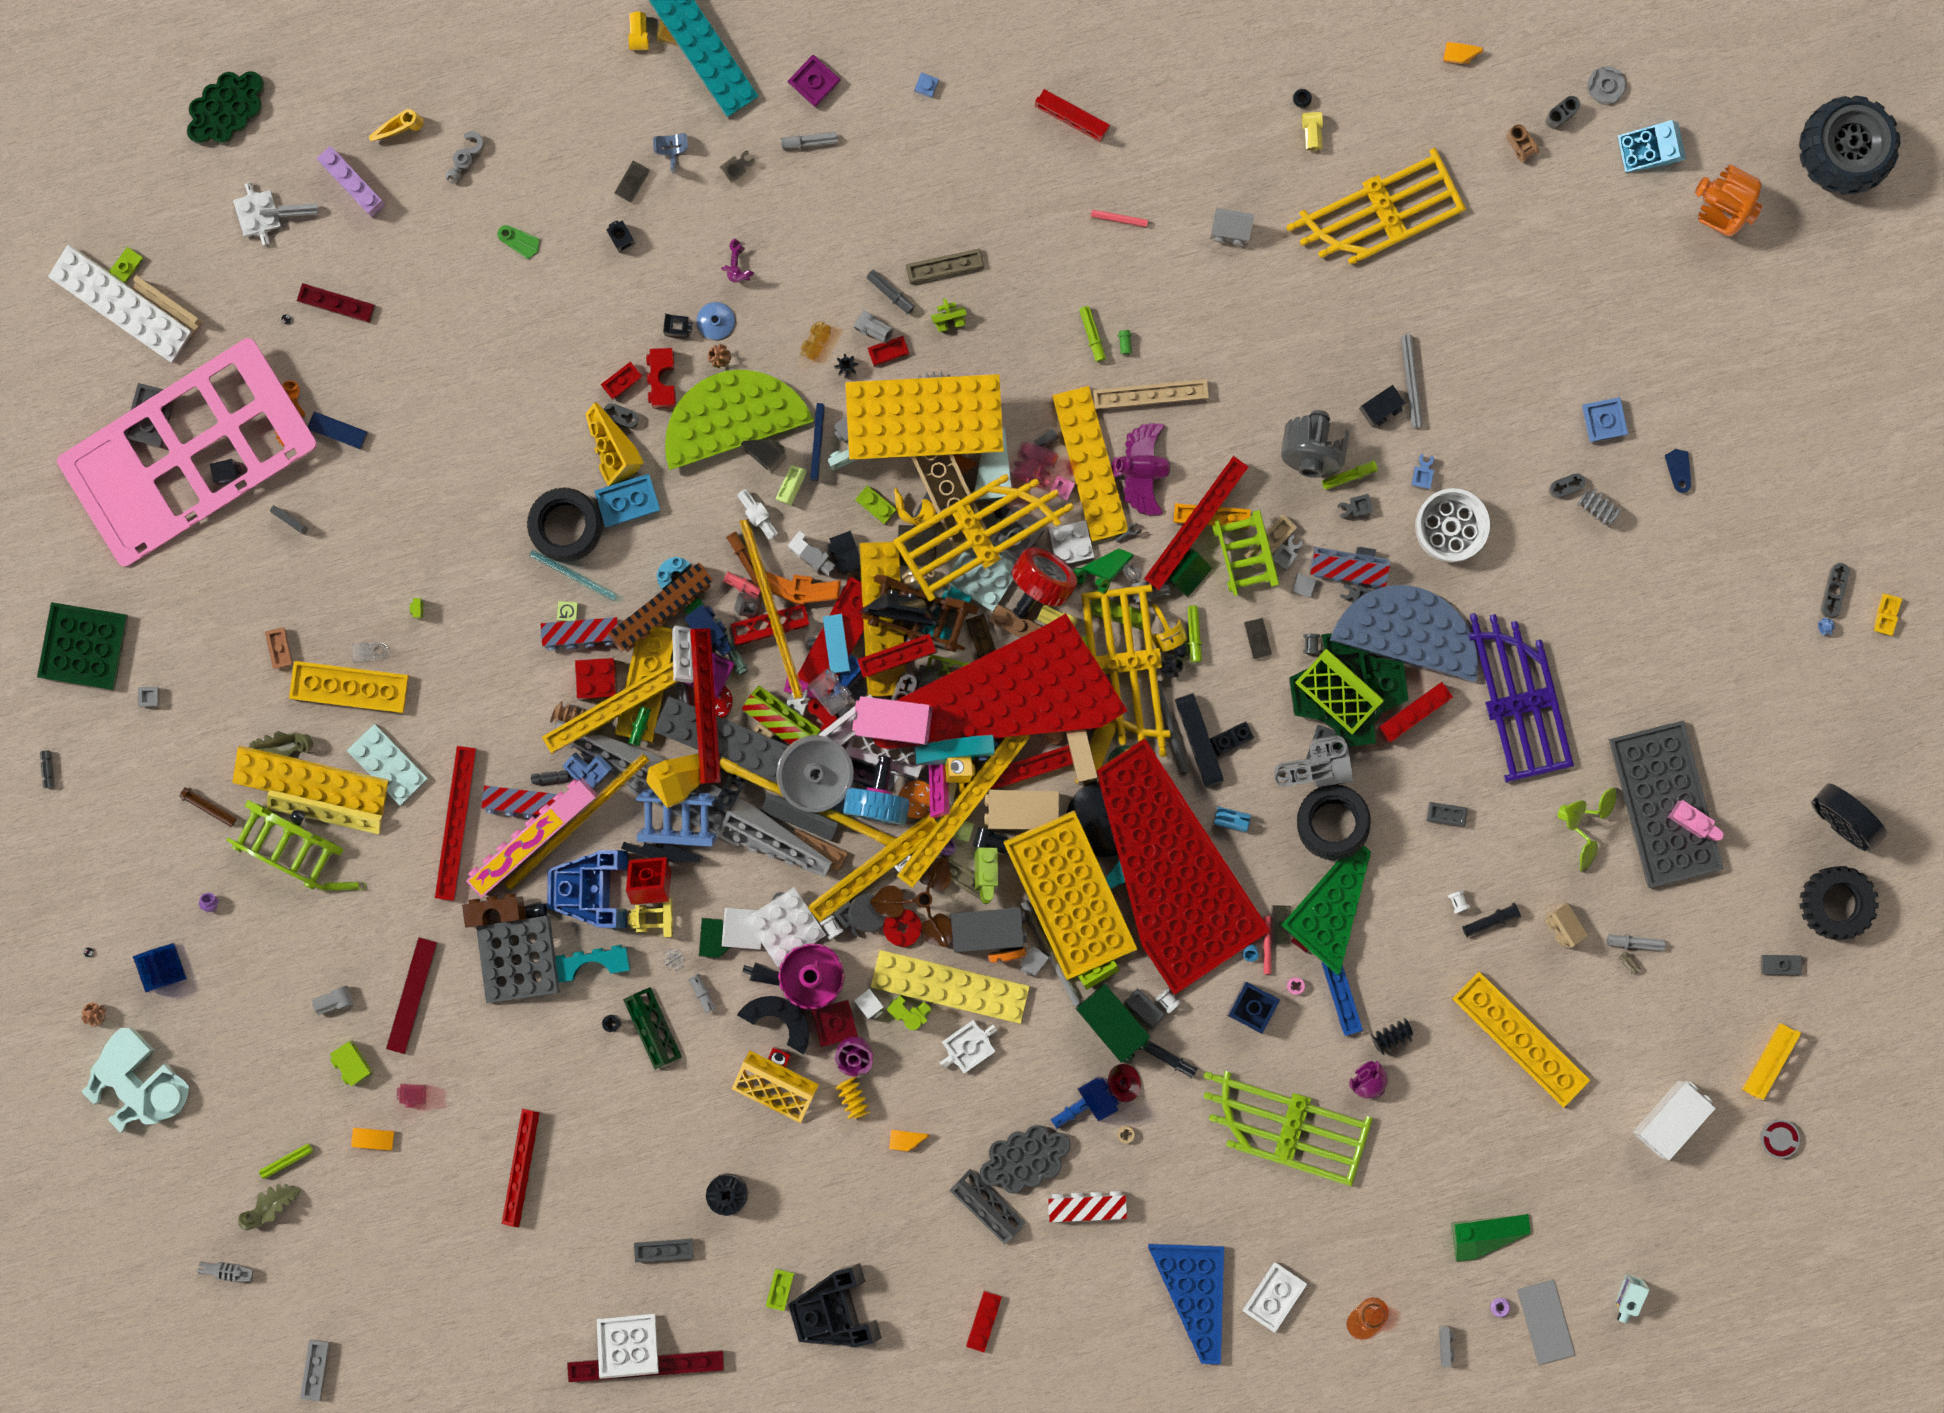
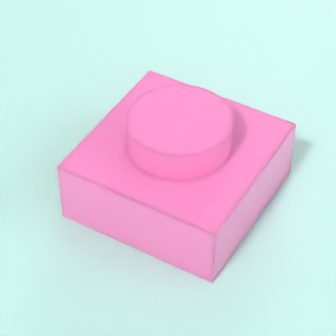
(1064, 487)

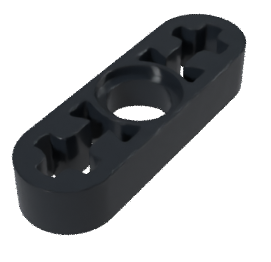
(732, 779)

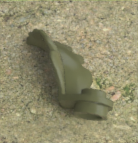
(283, 743)
(267, 1206)

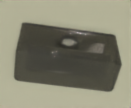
(1278, 915)

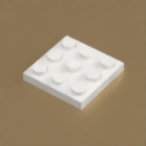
(785, 925)
(627, 1346)

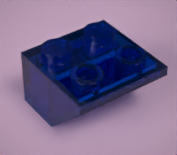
(159, 967)
(1098, 1099)

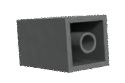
(988, 929)

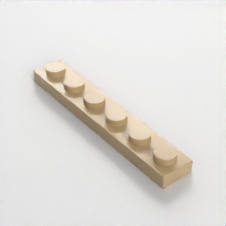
(1150, 394)

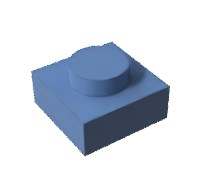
(926, 85)

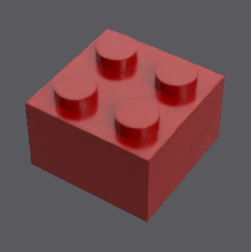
(596, 678)
(648, 881)

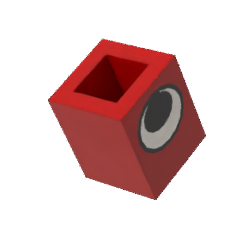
(779, 1056)

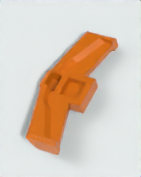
(802, 589)

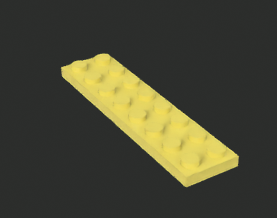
(950, 986)

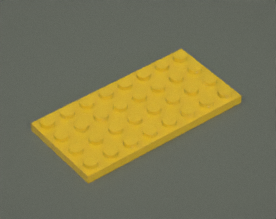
(924, 416)
(1070, 895)

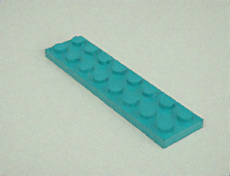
(706, 53)

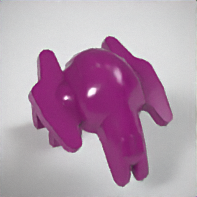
(734, 272)

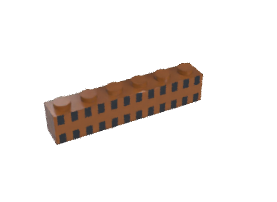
(661, 606)

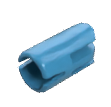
(1232, 819)

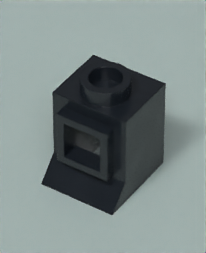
(677, 326)

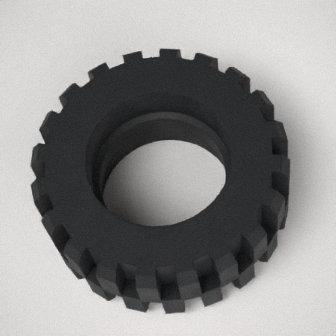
(1864, 903)

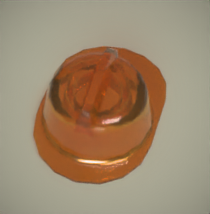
(1367, 1318)

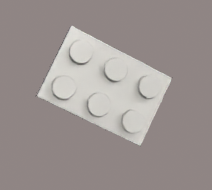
(1274, 1297)

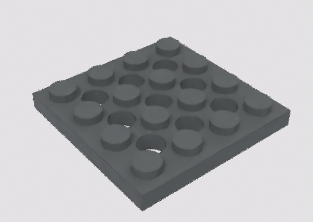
(492, 972)

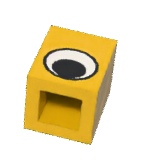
(959, 770)

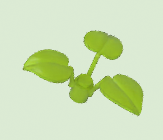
(1573, 814)

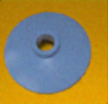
(716, 330)

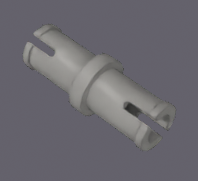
(702, 993)

